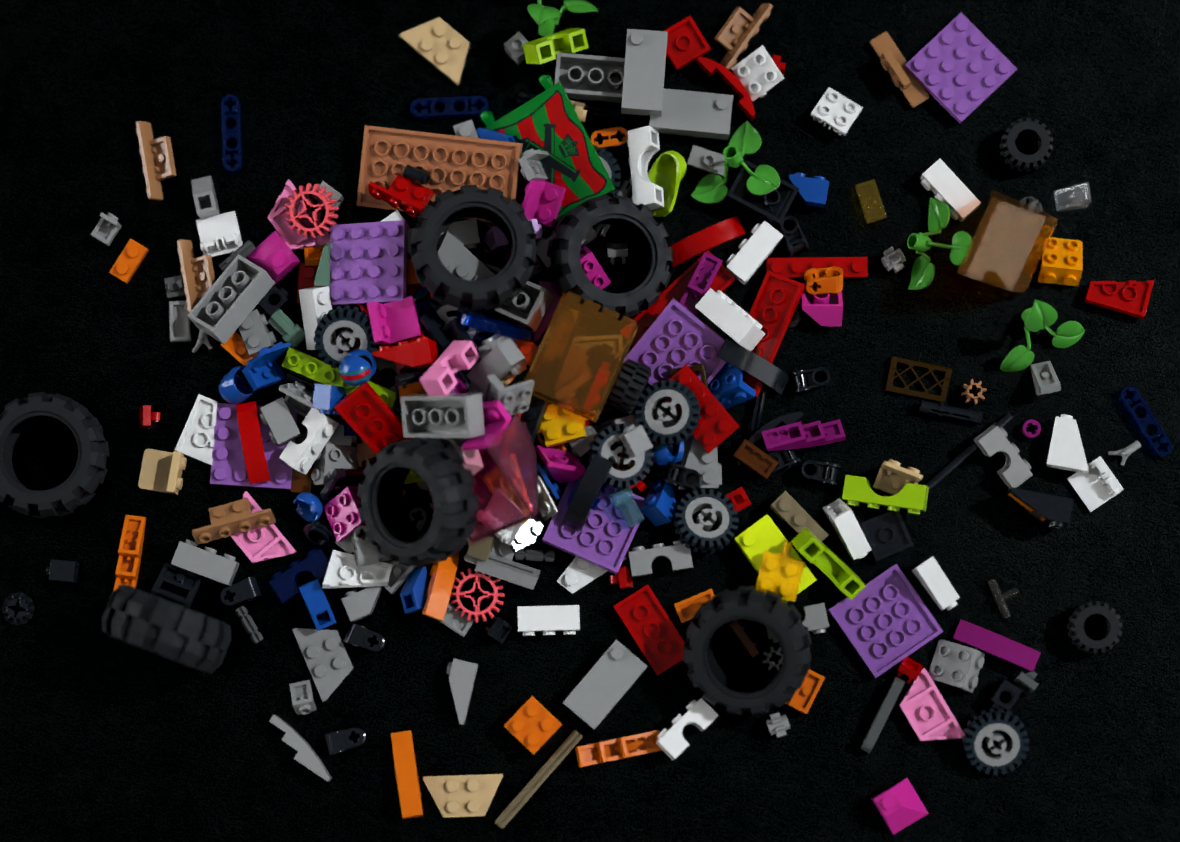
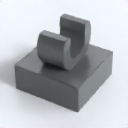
(174, 287)
(1026, 682)

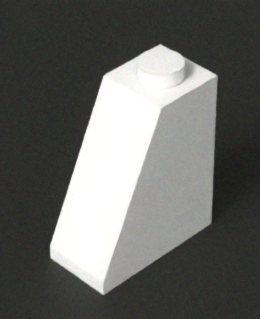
(1066, 446)
(847, 529)
(936, 584)

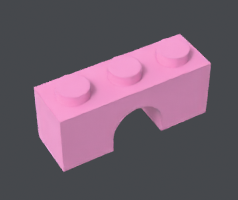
(439, 377)

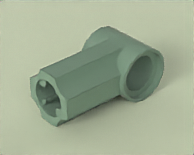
(290, 332)

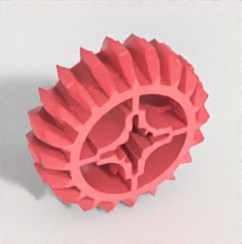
(315, 217)
(486, 595)

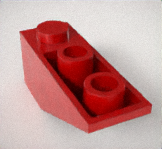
(415, 354)

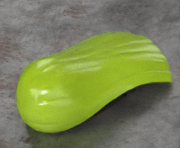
(668, 173)

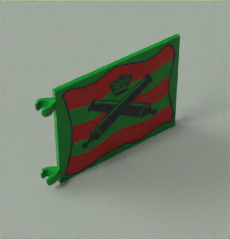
(553, 126)

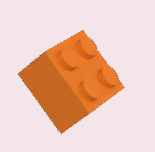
(533, 725)

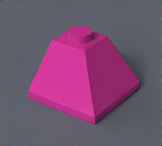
(274, 257)
(823, 308)
(561, 464)
(900, 806)

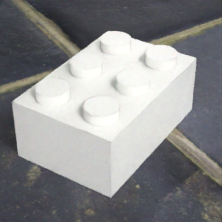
(731, 318)

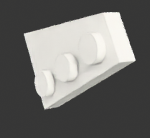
(198, 434)
(344, 573)
(579, 574)

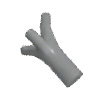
(202, 339)
(1126, 452)

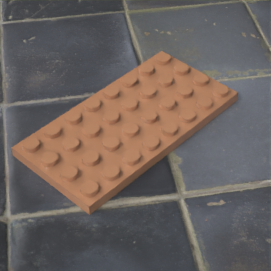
(448, 158)

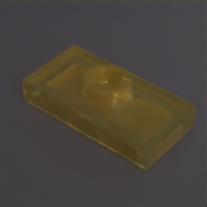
(870, 201)

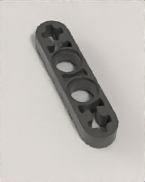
(882, 714)

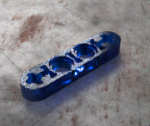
(449, 103)
(231, 133)
(496, 326)
(1142, 423)

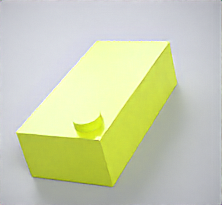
(767, 537)

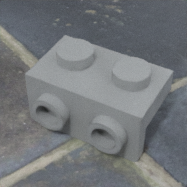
(531, 165)
(256, 333)

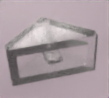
(1073, 197)

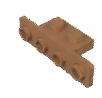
(739, 30)
(894, 62)
(156, 159)
(196, 273)
(231, 520)

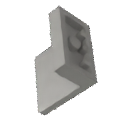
(514, 397)

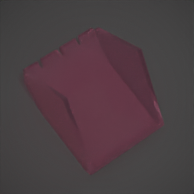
(506, 482)

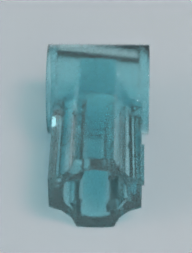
(624, 501)

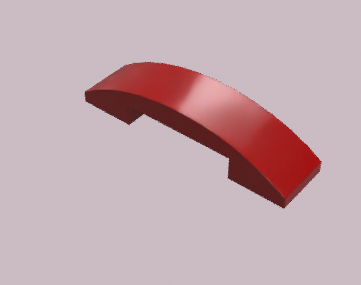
(711, 67)
(706, 239)
(252, 442)

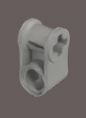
(364, 551)

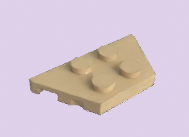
(440, 46)
(463, 793)

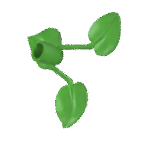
(545, 15)
(762, 181)
(938, 218)
(1037, 318)

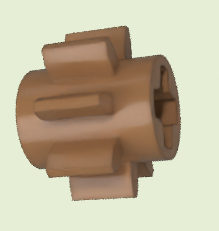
(970, 397)

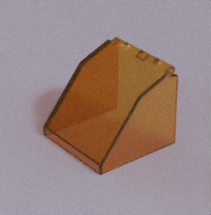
(1008, 244)
(581, 356)

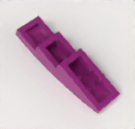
(700, 281)
(803, 436)
(996, 645)

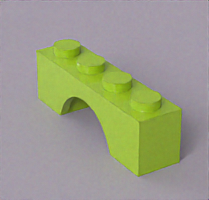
(911, 497)
(828, 563)

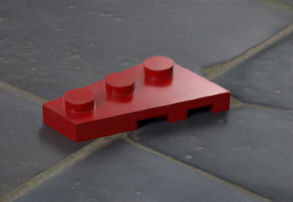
(1122, 297)

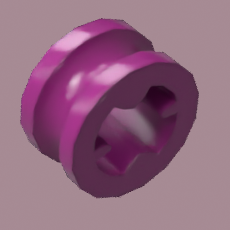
(1033, 423)

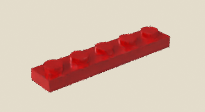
(796, 267)

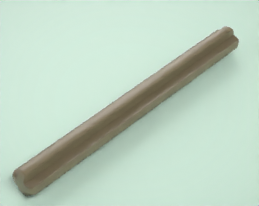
(538, 779)

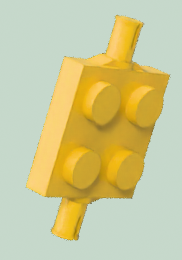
(561, 426)
(780, 573)

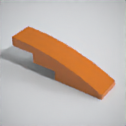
(130, 551)
(440, 587)
(617, 748)
(407, 774)

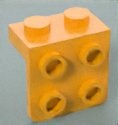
(1062, 262)

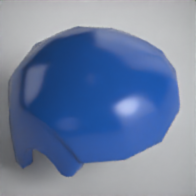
(309, 506)

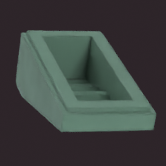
(323, 272)

